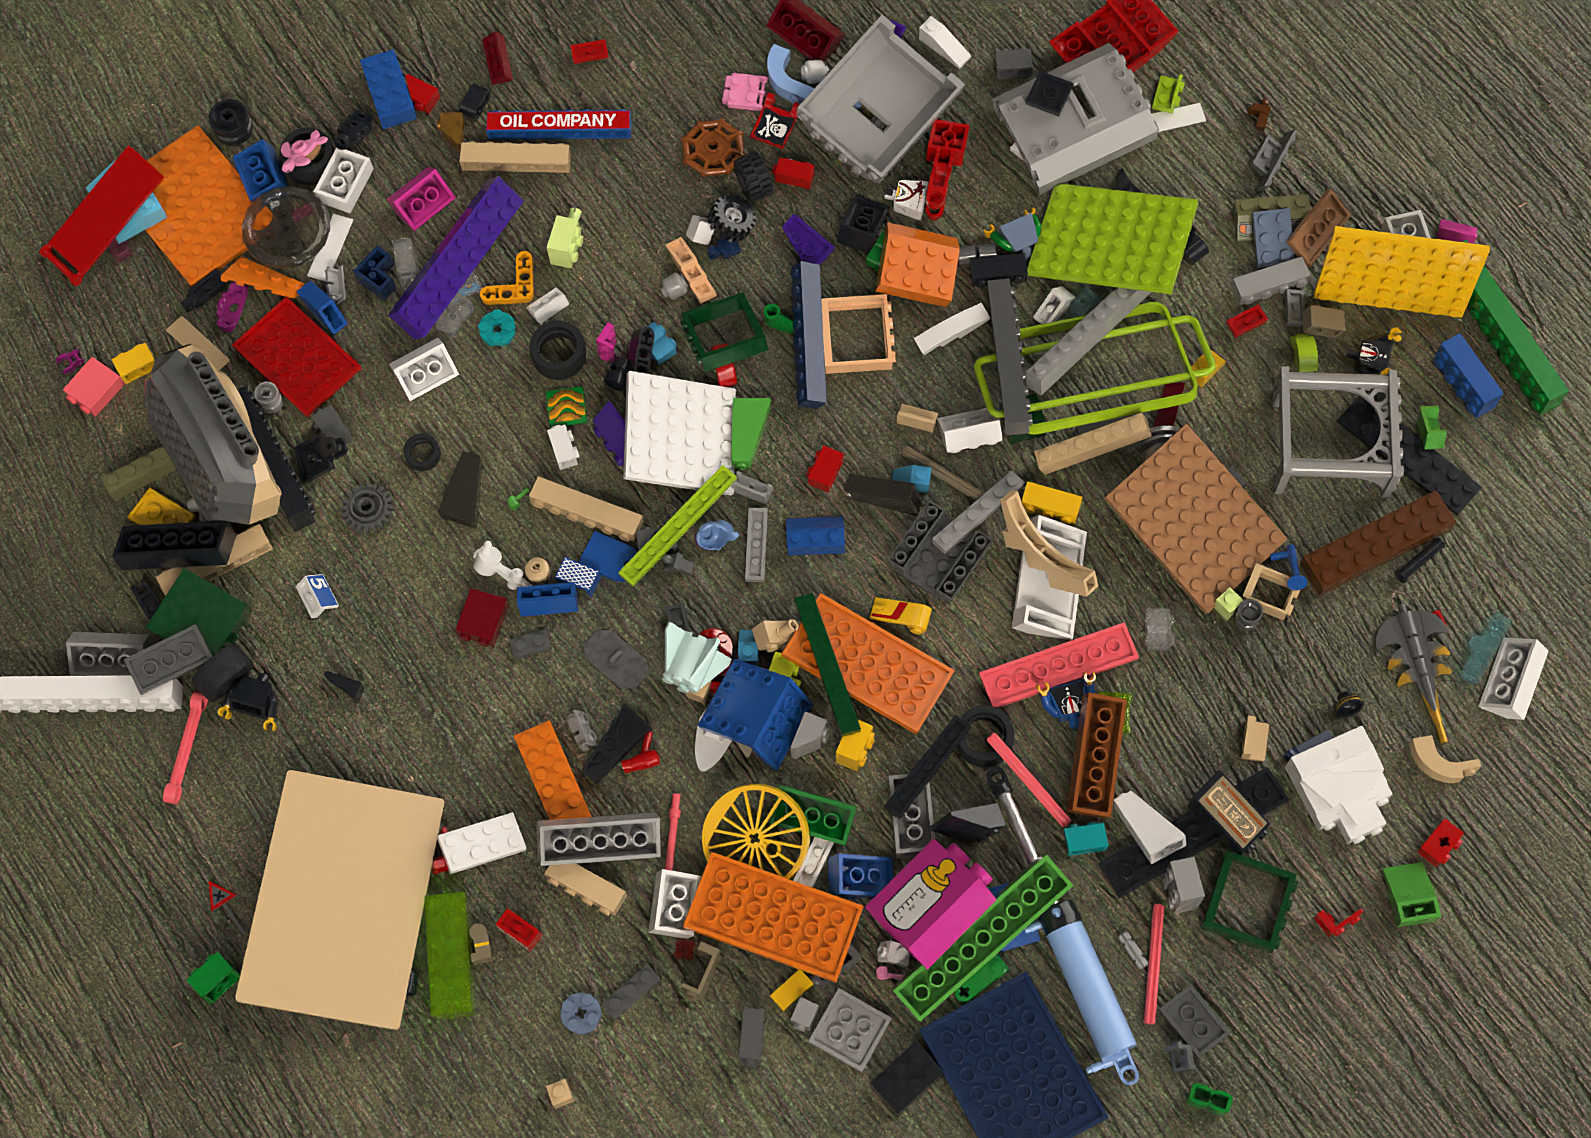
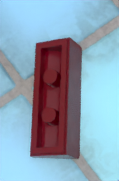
(497, 58)
(1167, 415)

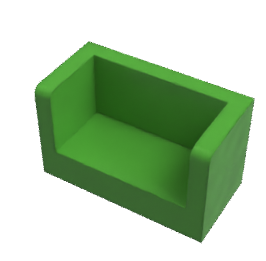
(1429, 428)

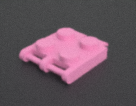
(743, 91)

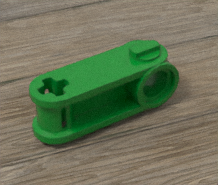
(985, 976)

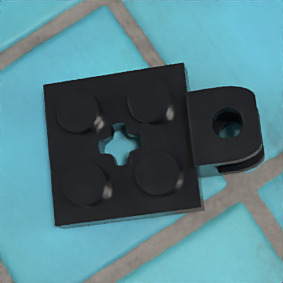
(325, 450)

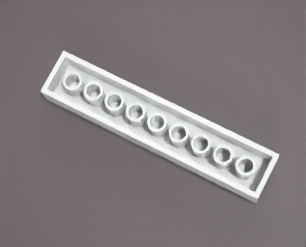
(85, 693)

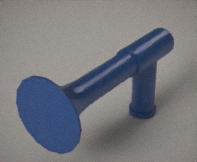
(1297, 581)

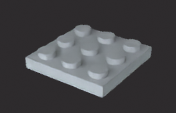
(850, 1030)

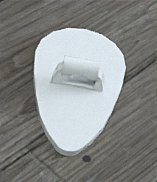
(709, 748)

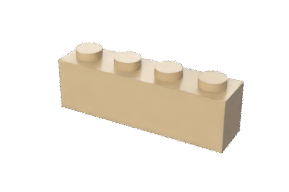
(588, 886)

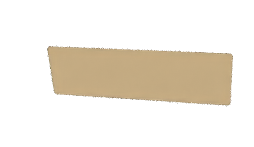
(187, 334)

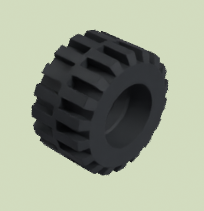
(753, 176)

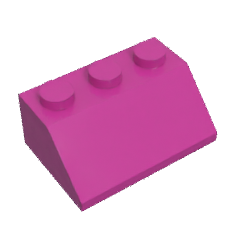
(421, 198)

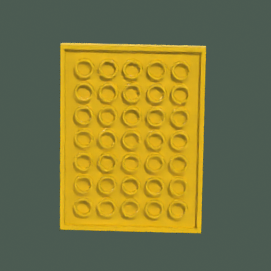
(1400, 271)

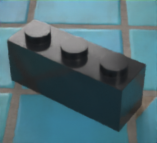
(998, 267)

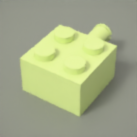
(565, 240)

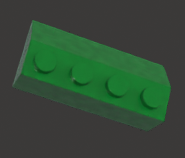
(825, 816)

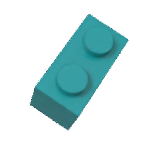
(1085, 838)

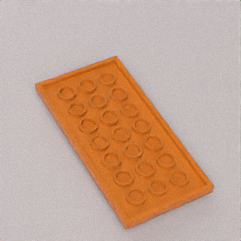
(875, 665)
(773, 917)

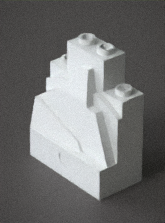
(1342, 785)

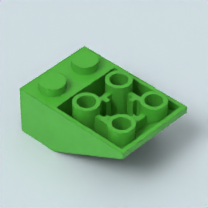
(1411, 895)

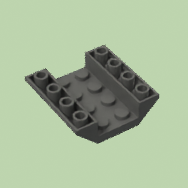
(929, 567)

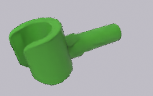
(513, 500)

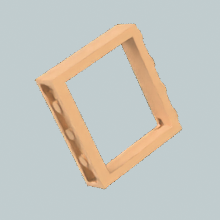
(853, 303)

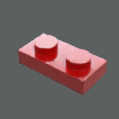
(589, 51)
(1246, 321)

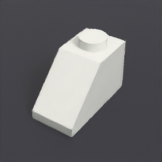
(1054, 305)

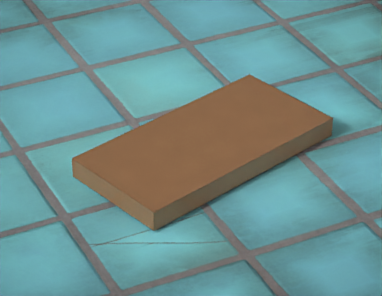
(1317, 227)

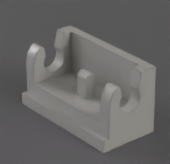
(752, 488)

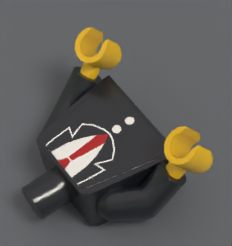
(1374, 353)
(252, 698)

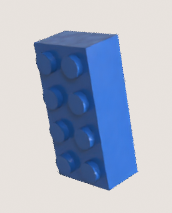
(388, 89)
(1467, 376)

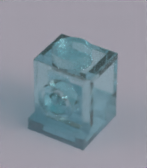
(1088, 298)

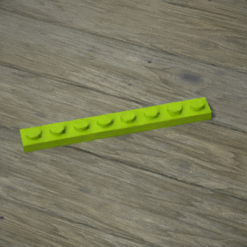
(677, 525)

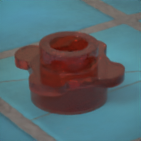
(680, 945)

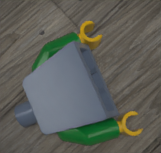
(1017, 234)

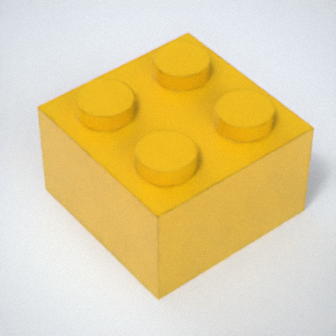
(853, 748)

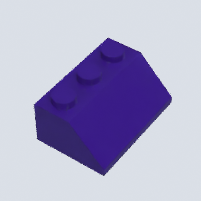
(611, 429)

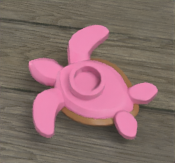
(302, 151)

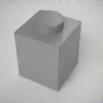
(804, 1014)

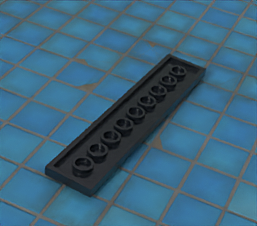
(1132, 869)

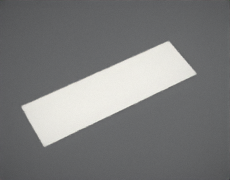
(1181, 117)
(328, 255)

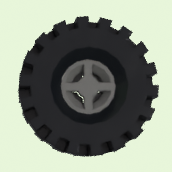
(732, 218)

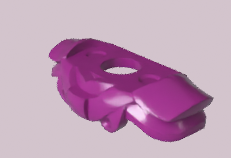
(235, 295)

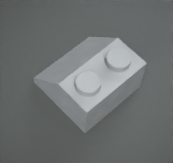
(810, 735)

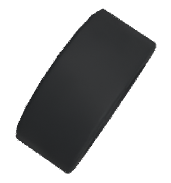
(419, 439)

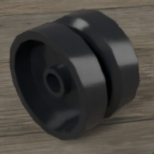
(230, 122)

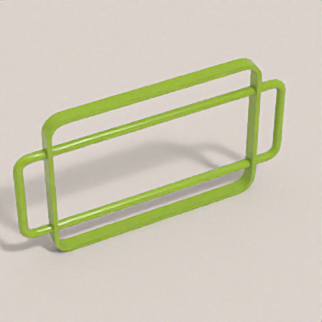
(1118, 411)

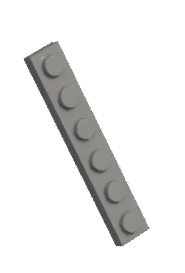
(976, 513)

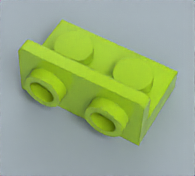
(1167, 94)

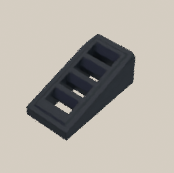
(347, 685)

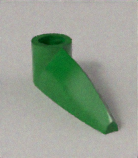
(778, 320)

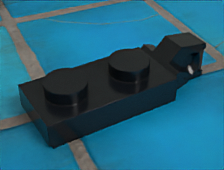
(203, 291)

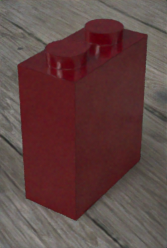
(482, 618)

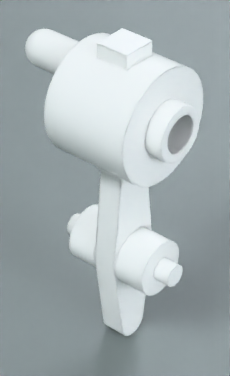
(488, 563)

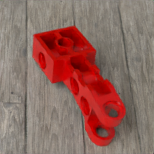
(945, 149)

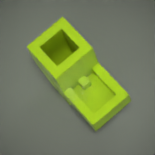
(1305, 352)

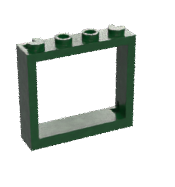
(730, 353)
(1286, 903)

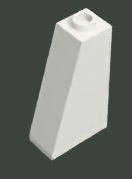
(1149, 828)

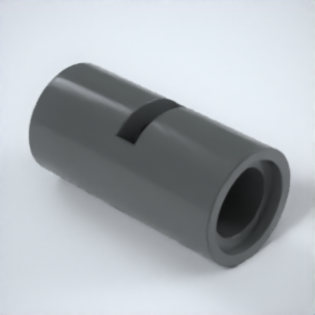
(975, 251)

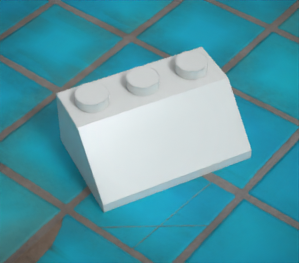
(424, 369)
(969, 430)

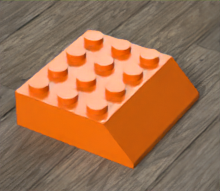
(918, 265)

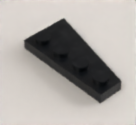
(620, 739)

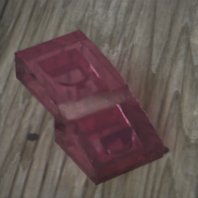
(120, 251)

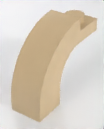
(1435, 766)

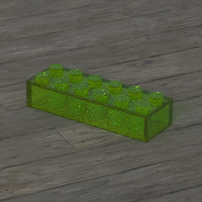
(449, 956)

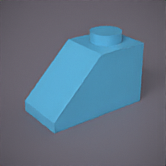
(914, 474)
(747, 648)

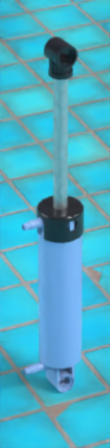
(1076, 959)

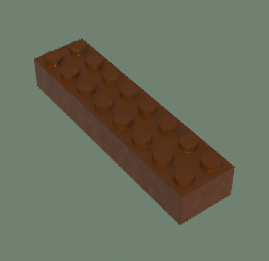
(1377, 543)

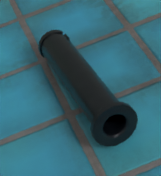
(1419, 560)

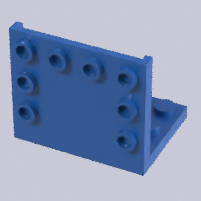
(757, 711)

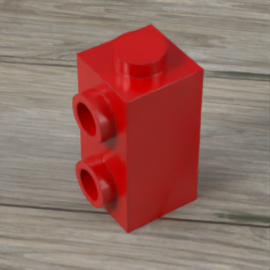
(794, 172)

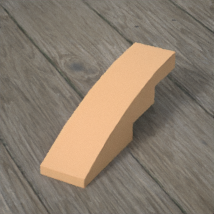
(691, 270)

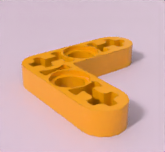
(516, 289)

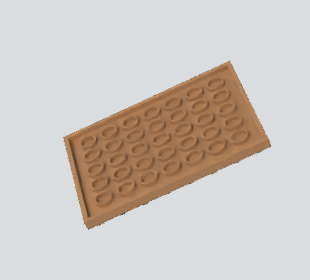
(1195, 518)

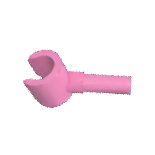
(882, 973)

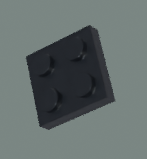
(1049, 93)

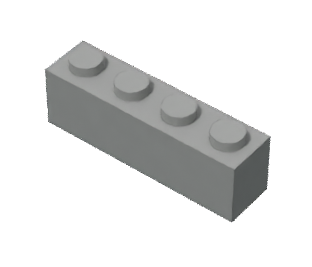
(1270, 281)

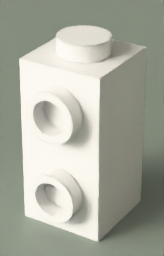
(562, 446)

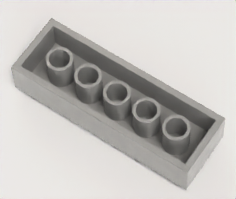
(598, 839)

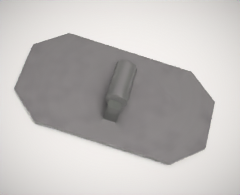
(616, 659)

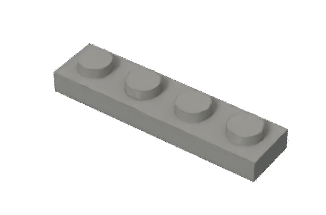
(756, 545)

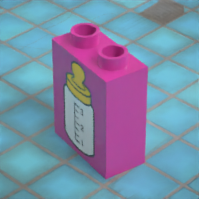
(932, 901)

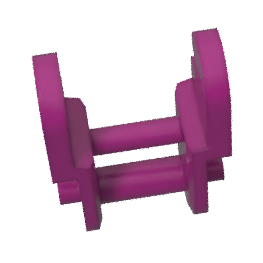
(73, 365)

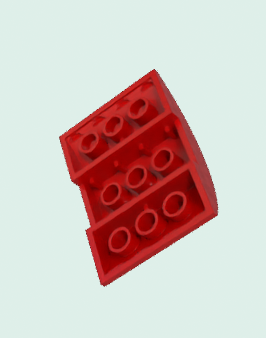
(1130, 26)

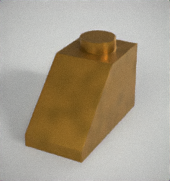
(452, 128)

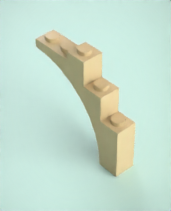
(1041, 555)

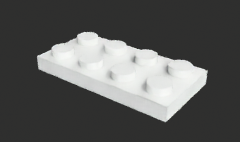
(481, 843)

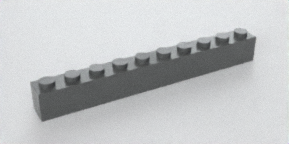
(1008, 357)

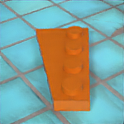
(248, 272)

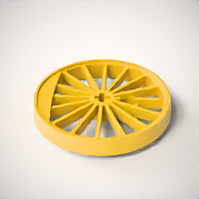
(722, 805)

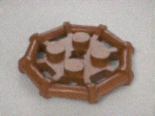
(709, 156)

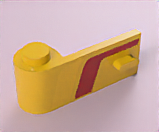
(912, 615)

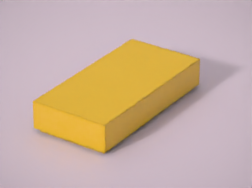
(791, 990)

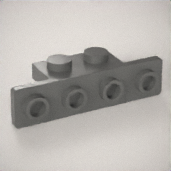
(1269, 156)

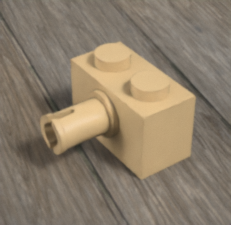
(774, 634)

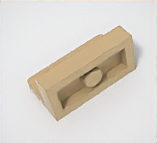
(917, 418)
(1254, 740)

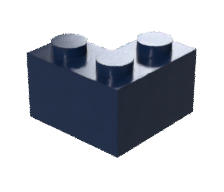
(373, 273)

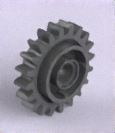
(364, 497)

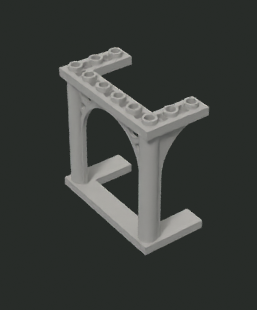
(1382, 472)

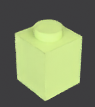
(1228, 603)

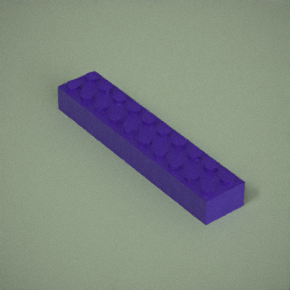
(455, 258)

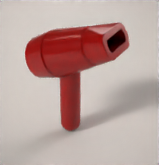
(645, 760)

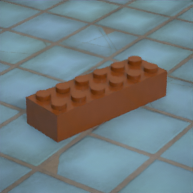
(1096, 755)

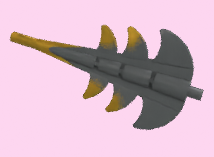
(1411, 632)

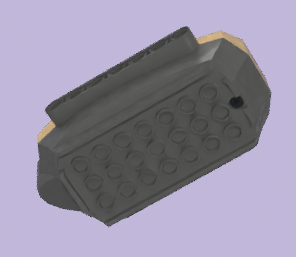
(209, 437)

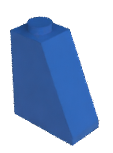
(322, 307)

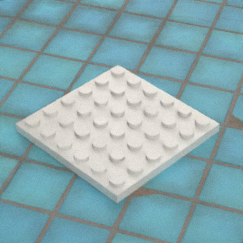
(676, 431)

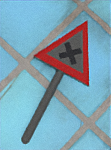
(219, 897)

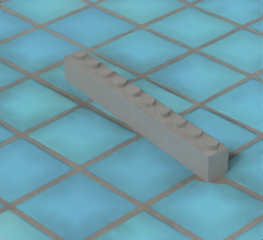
(1082, 338)

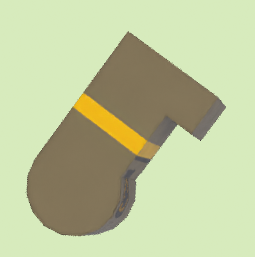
(482, 944)

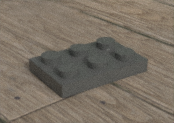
(1194, 1021)

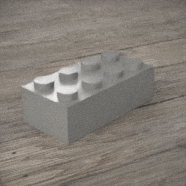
(913, 829)

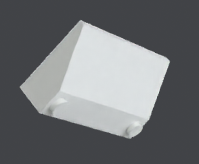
(1037, 605)

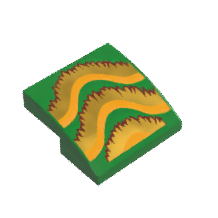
(566, 406)

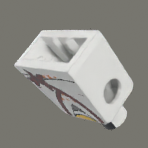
(909, 197)

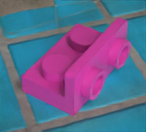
(606, 342)

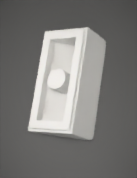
(548, 305)

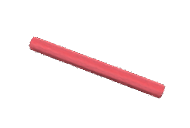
(1028, 779)
(1154, 964)

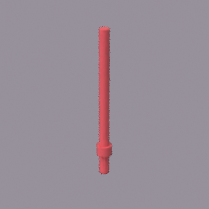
(674, 815)

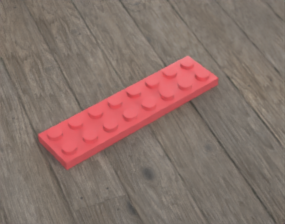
(1059, 665)

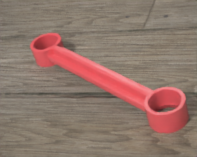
(173, 789)

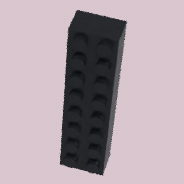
(293, 498)

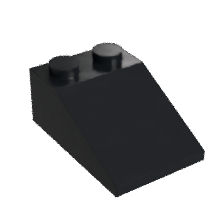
(862, 224)
(971, 824)

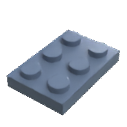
(1270, 236)

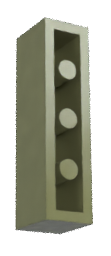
(138, 473)

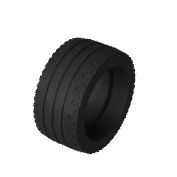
(312, 174)
(552, 330)
(222, 672)
(992, 714)

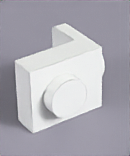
(893, 953)

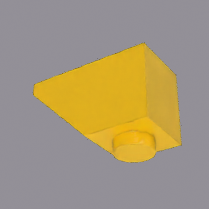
(1202, 363)

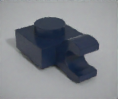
(723, 248)

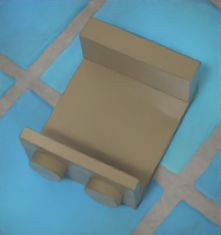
(714, 956)

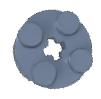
(591, 1018)

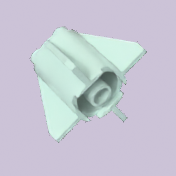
(691, 660)

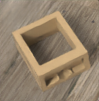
(1276, 577)

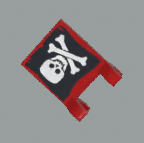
(774, 123)

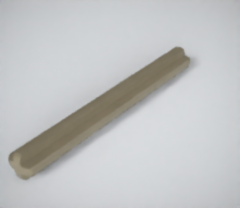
(942, 473)

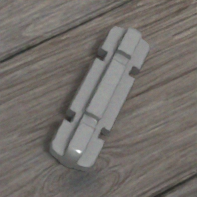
(1133, 950)

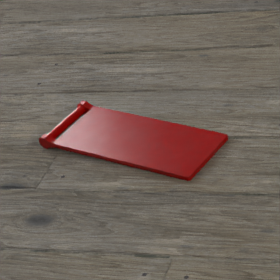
(103, 214)

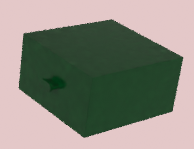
(200, 603)

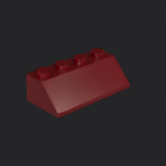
(805, 29)

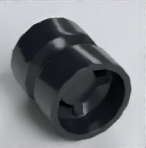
(615, 376)

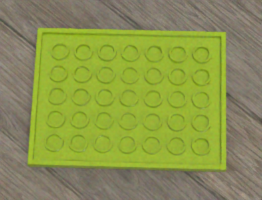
(1113, 238)

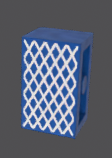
(582, 575)

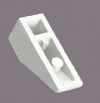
(943, 42)

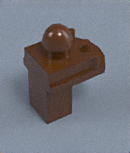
(1262, 111)

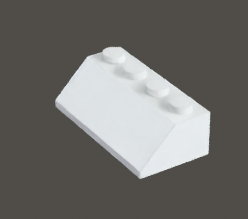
(1514, 677)

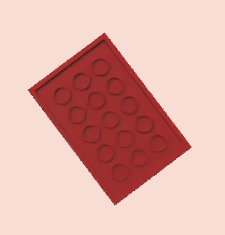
(296, 357)

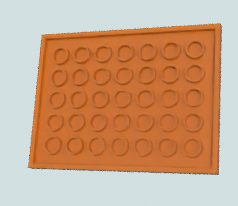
(202, 207)

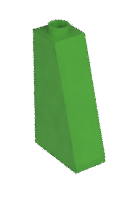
(747, 429)

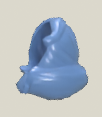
(715, 535)

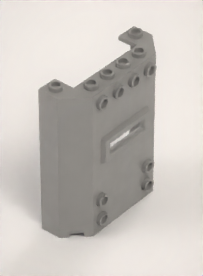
(893, 86)
(1072, 144)

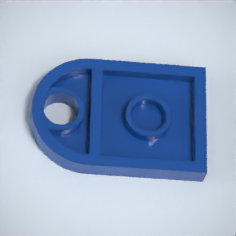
(607, 556)

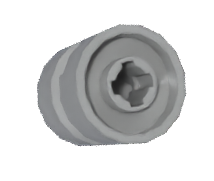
(268, 397)

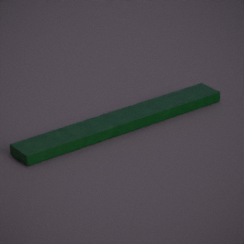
(827, 665)

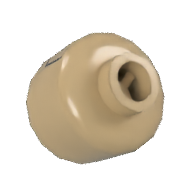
(537, 571)

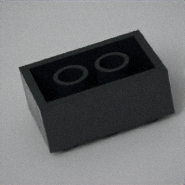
(906, 1079)

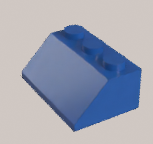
(259, 169)
(815, 536)

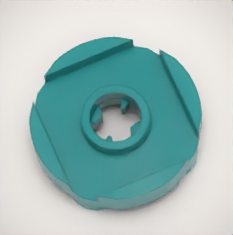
(493, 319)

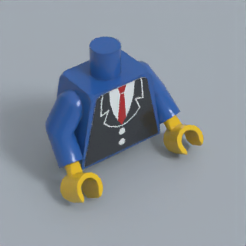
(1066, 700)

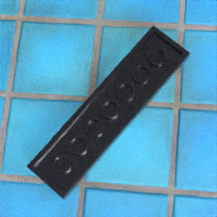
(1421, 465)

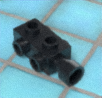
(353, 130)

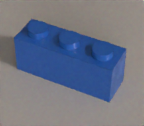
(547, 599)

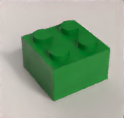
(213, 977)

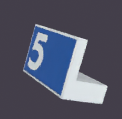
(316, 594)

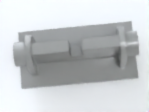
(336, 290)
(586, 736)

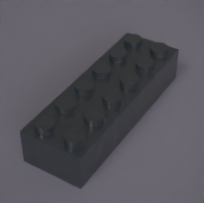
(174, 545)

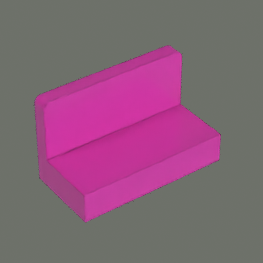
(1456, 232)

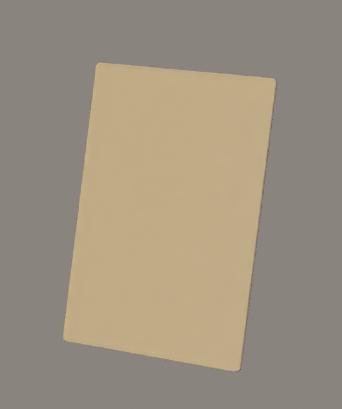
(341, 901)

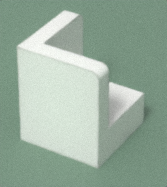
(699, 230)

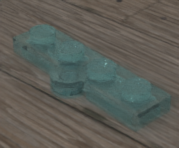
(1484, 648)

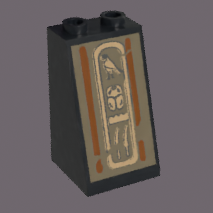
(1229, 813)

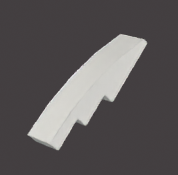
(951, 328)

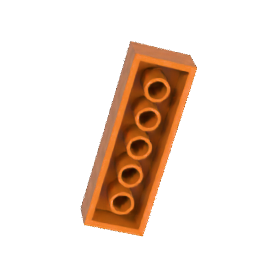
(551, 773)

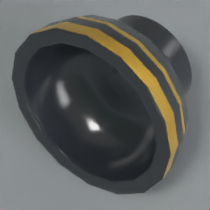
(1348, 704)

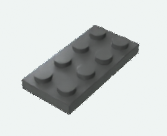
(168, 659)

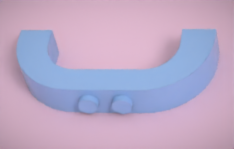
(783, 84)

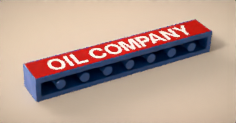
(559, 124)

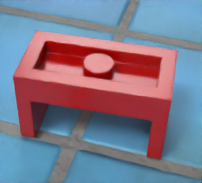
(518, 930)

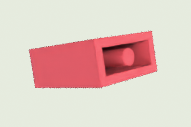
(93, 387)

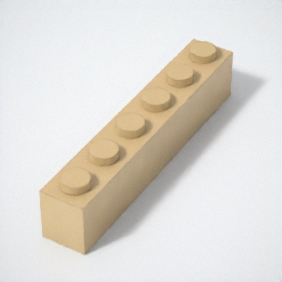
(515, 157)
(1093, 443)
(586, 509)
(246, 547)

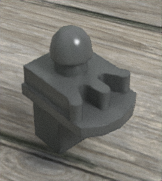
(676, 562)

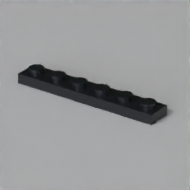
(927, 767)

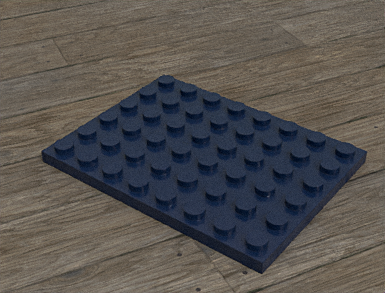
(1013, 1066)

